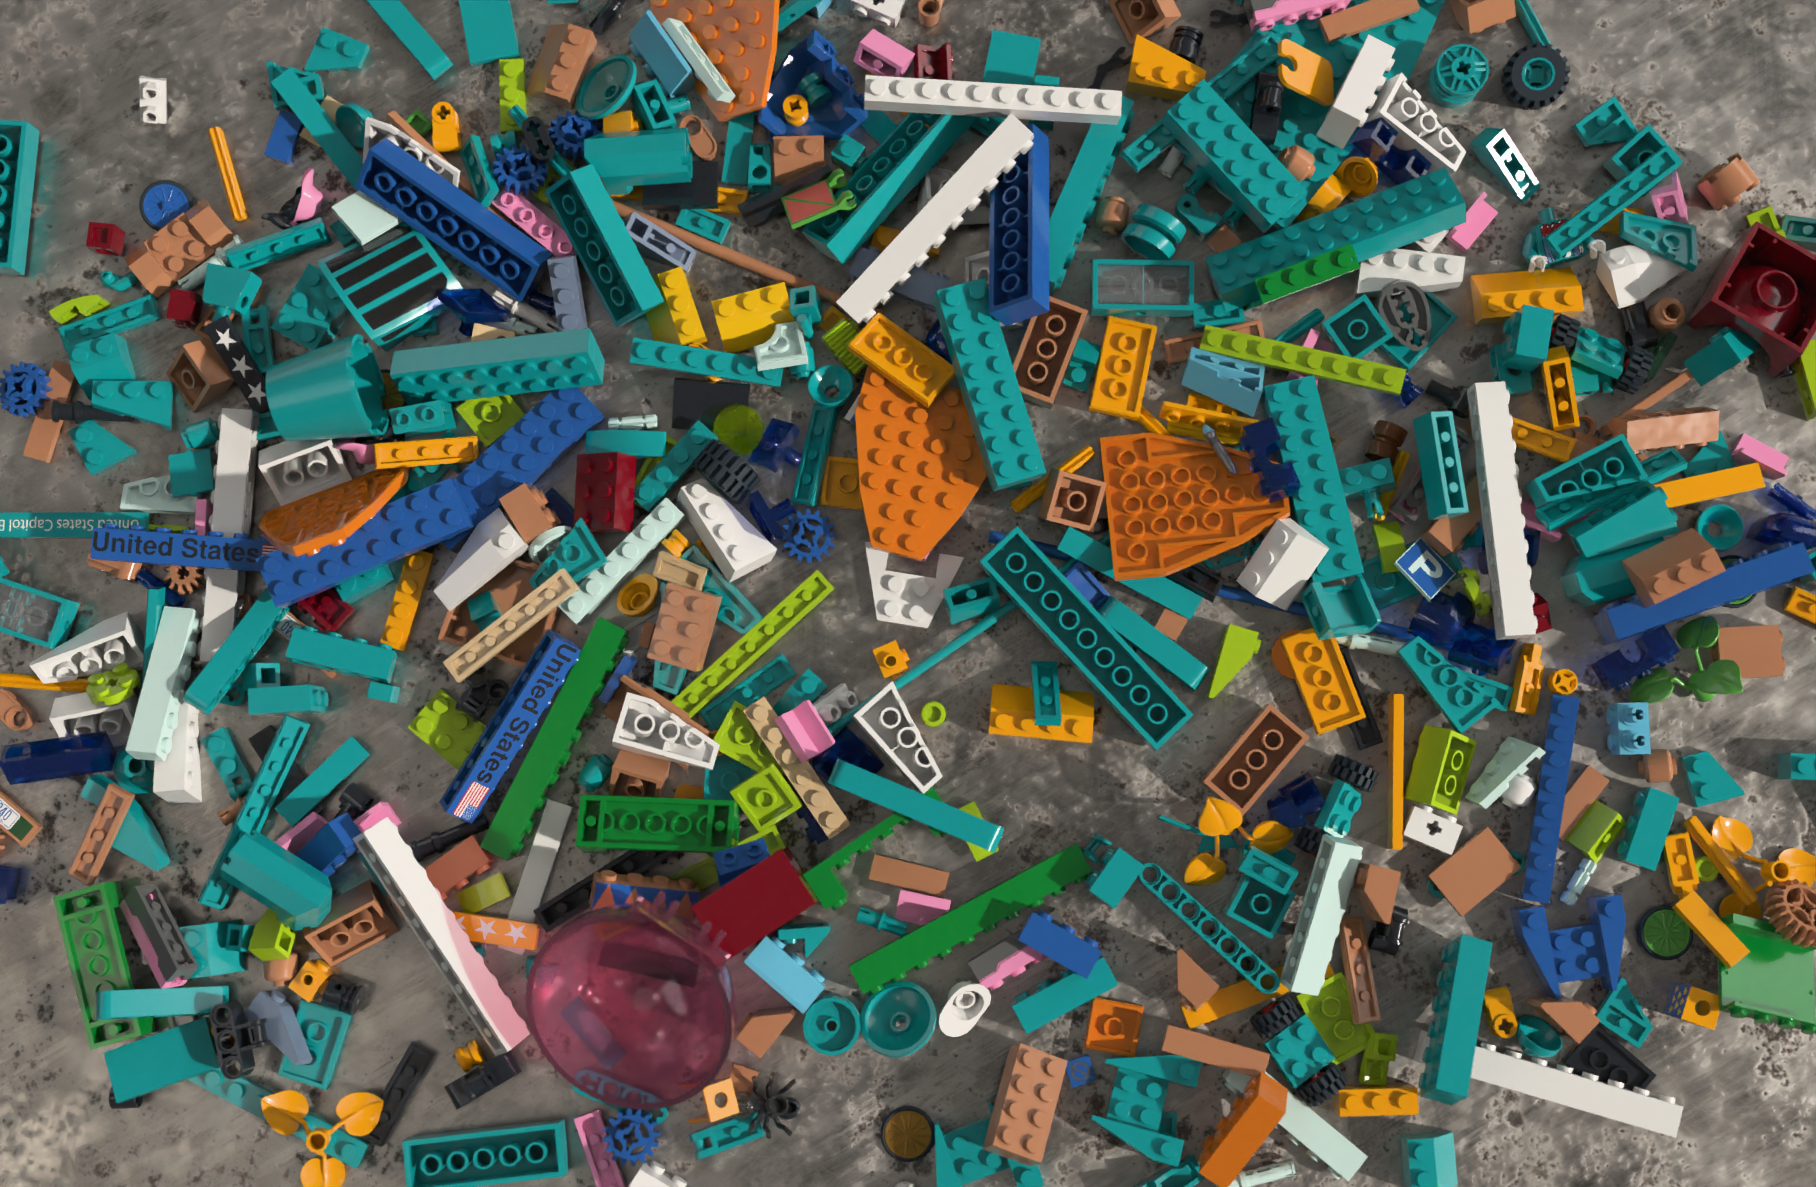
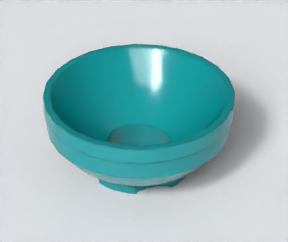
(351, 122)
(830, 377)
(1729, 522)
(140, 780)
(1538, 1037)

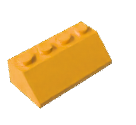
(1501, 294)
(1014, 715)

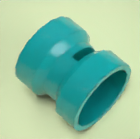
(815, 90)
(502, 141)

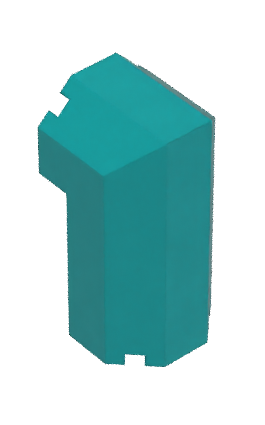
(640, 158)
(1601, 576)
(279, 881)

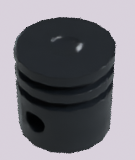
(1186, 43)
(343, 995)

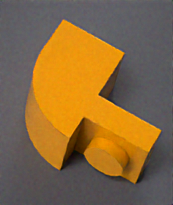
(1326, 198)

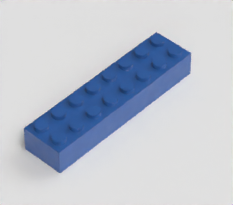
(453, 219)
(1021, 236)
(524, 454)
(390, 535)
(1740, 580)

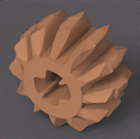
(184, 583)

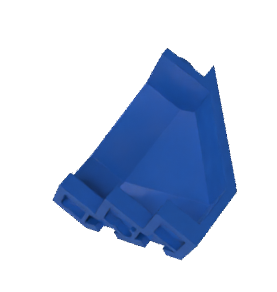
(831, 119)

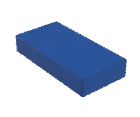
(284, 137)
(1086, 584)
(624, 668)

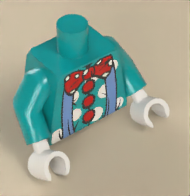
(1538, 253)

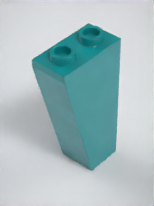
(1625, 522)

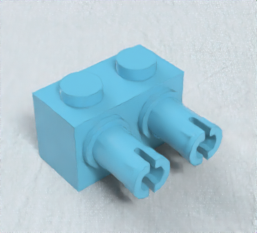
(1628, 728)

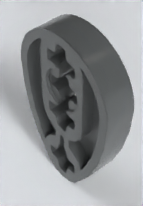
(1419, 320)

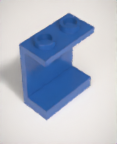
(739, 859)

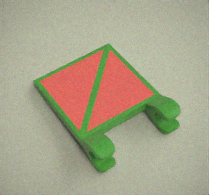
(817, 200)

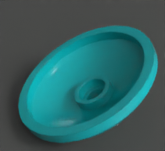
(606, 87)
(888, 1009)

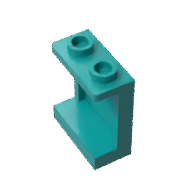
(423, 418)
(1340, 609)
(1268, 869)

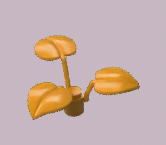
(1222, 818)
(1791, 864)
(286, 1111)

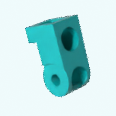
(760, 168)
(1195, 217)

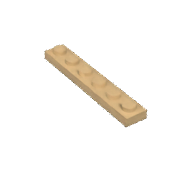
(511, 625)
(799, 774)

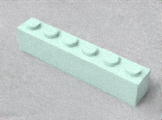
(623, 562)
(164, 684)
(1321, 915)
(1311, 1130)

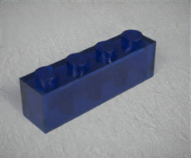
(57, 758)

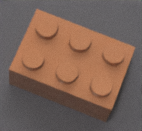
(684, 626)

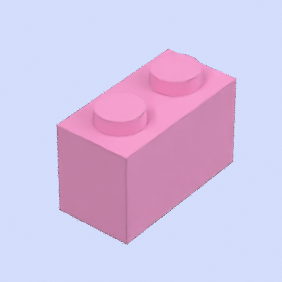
(883, 55)

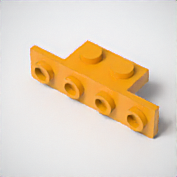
(1205, 410)

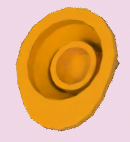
(1359, 175)
(638, 596)

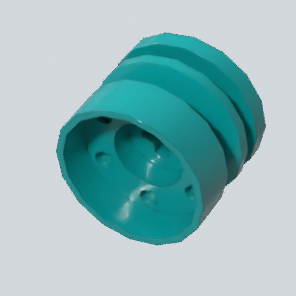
(1453, 88)

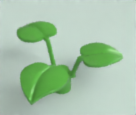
(1719, 678)

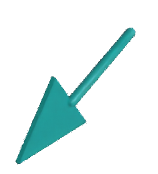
(1207, 842)

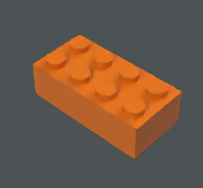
(1242, 1130)

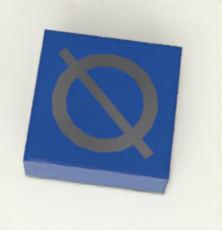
(1080, 1071)

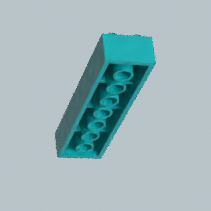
(885, 181)
(1081, 188)
(498, 367)
(988, 385)
(1321, 498)

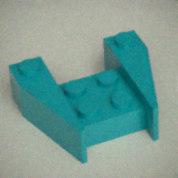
(1139, 1101)
(964, 1161)

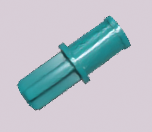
(881, 921)

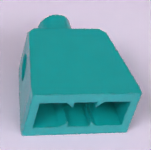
(229, 290)

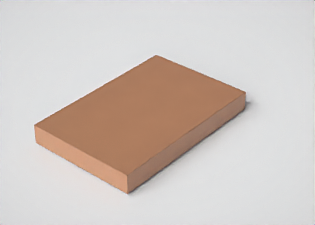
(1473, 871)

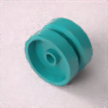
(1153, 233)
(836, 1009)

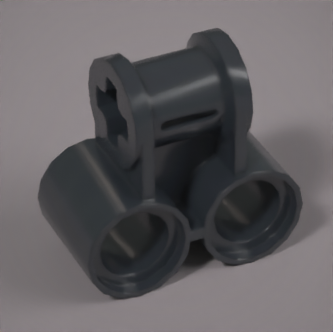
(480, 695)
(1388, 937)

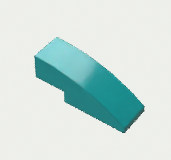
(631, 442)
(1184, 1175)

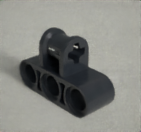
(1266, 107)
(246, 1035)
(483, 1079)

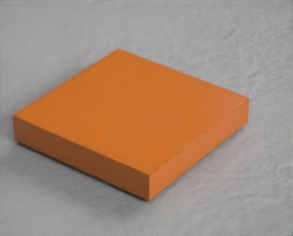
(1113, 1027)

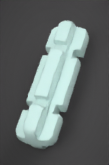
(633, 422)
(1578, 882)

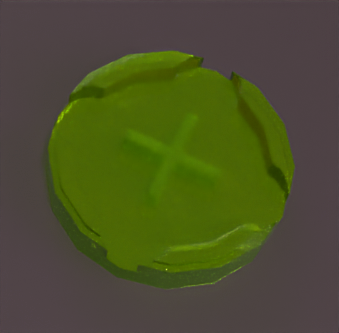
(739, 428)

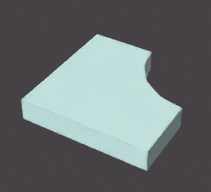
(783, 349)

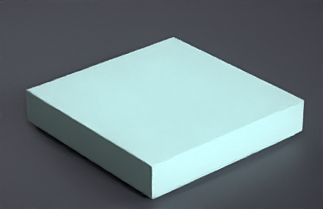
(364, 217)

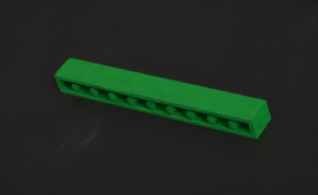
(555, 739)
(969, 918)

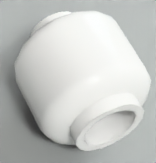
(1520, 791)

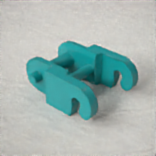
(1100, 840)

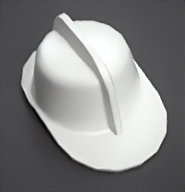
(964, 1008)

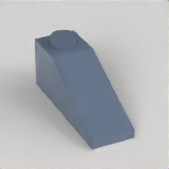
(658, 243)
(281, 1025)

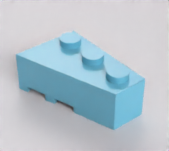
(1224, 379)

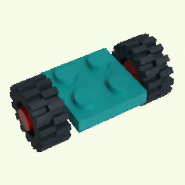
(1602, 353)
(1340, 802)
(1298, 1051)

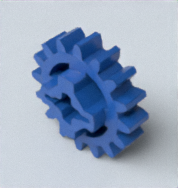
(570, 131)
(519, 171)
(24, 389)
(797, 540)
(643, 1138)

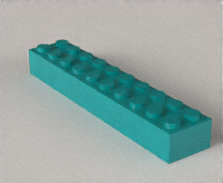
(1370, 224)
(1085, 638)

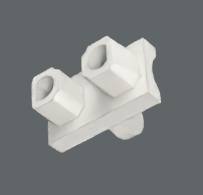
(153, 99)
(835, 703)

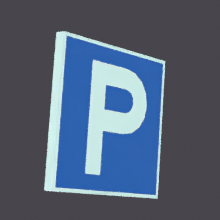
(1424, 568)

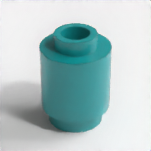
(804, 371)
(201, 433)
(595, 772)

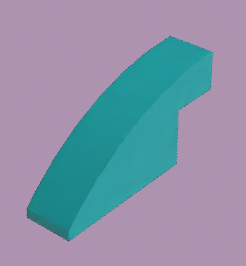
(137, 833)

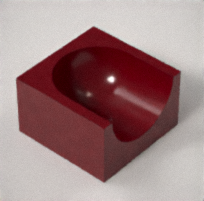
(1765, 292)
(756, 902)

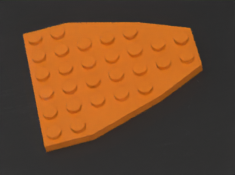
(738, 42)
(913, 465)
(1178, 503)
(331, 513)

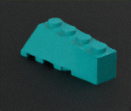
(1595, 470)

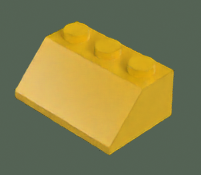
(751, 316)
(677, 317)

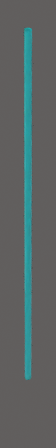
(953, 645)

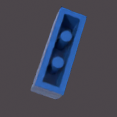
(331, 845)
(1060, 943)

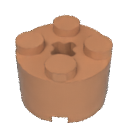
(1727, 181)

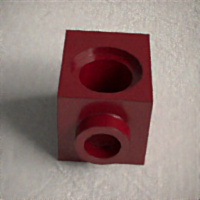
(105, 239)
(184, 308)

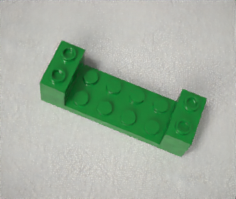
(656, 824)
(824, 879)
(98, 959)

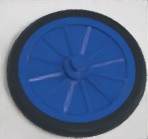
(163, 203)

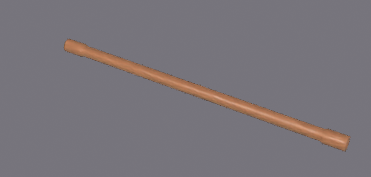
(735, 256)

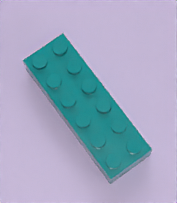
(1233, 155)
(17, 177)
(604, 245)
(1455, 1020)
(487, 1155)

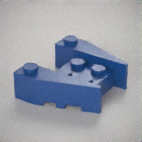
(1574, 950)

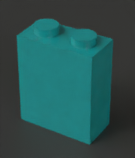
(287, 700)

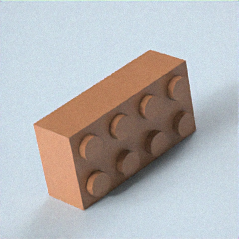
(1047, 351)
(1254, 758)
(1025, 1105)

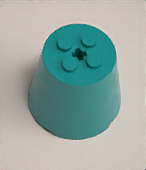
(328, 393)

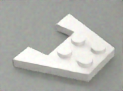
(908, 597)

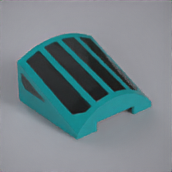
(390, 283)

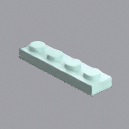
(702, 66)

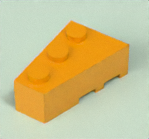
(1160, 72)

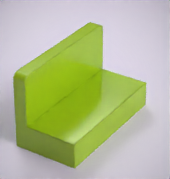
(1596, 831)

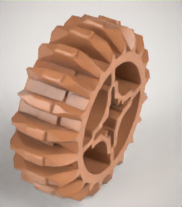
(1793, 911)

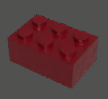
(605, 491)

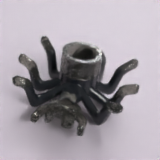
(773, 1107)

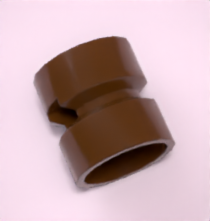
(1386, 439)

